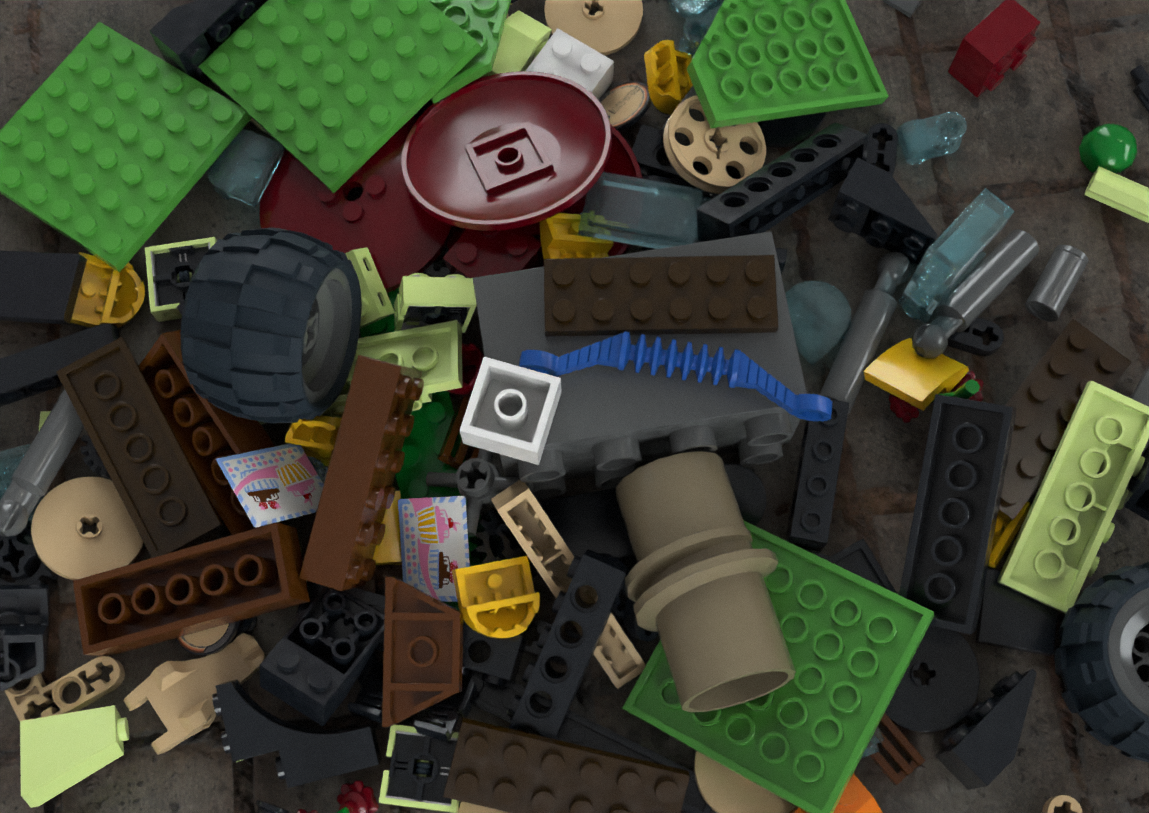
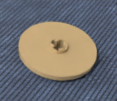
(606, 31)
(59, 529)
(731, 792)

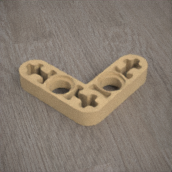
(39, 692)

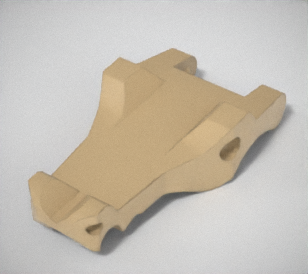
(184, 689)

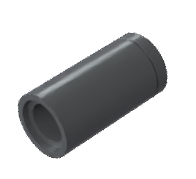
(1056, 283)

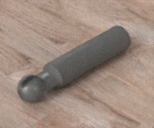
(976, 293)
(866, 330)
(39, 466)

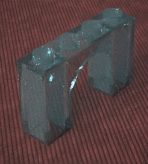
(954, 255)

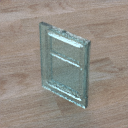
(640, 212)

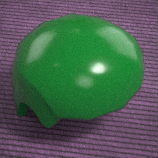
(1108, 147)

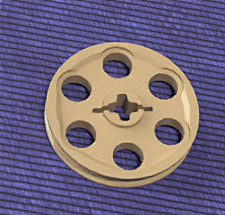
(705, 151)

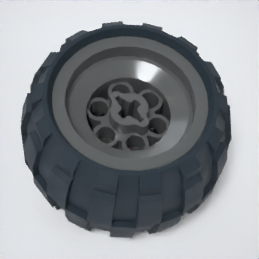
(271, 325)
(1102, 663)

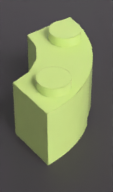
(519, 43)

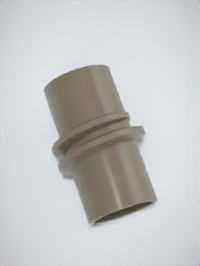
(702, 582)

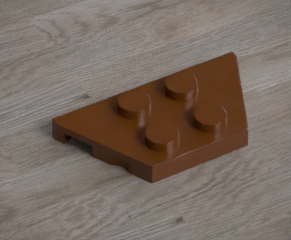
(419, 651)

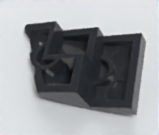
(23, 632)

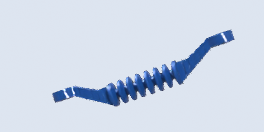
(738, 369)

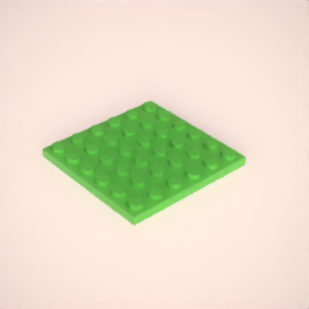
(338, 74)
(113, 144)
(848, 659)

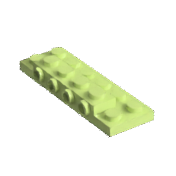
(427, 348)
(1078, 498)

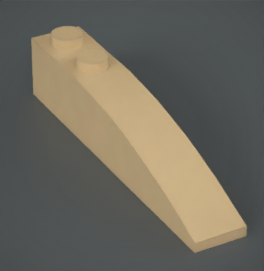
(552, 561)

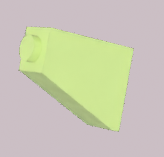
(67, 749)

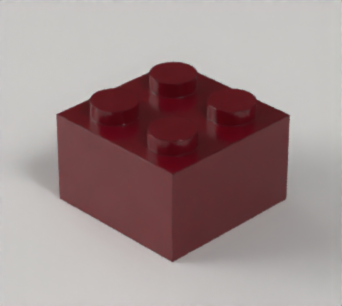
(994, 47)
(493, 252)

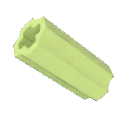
(1119, 193)

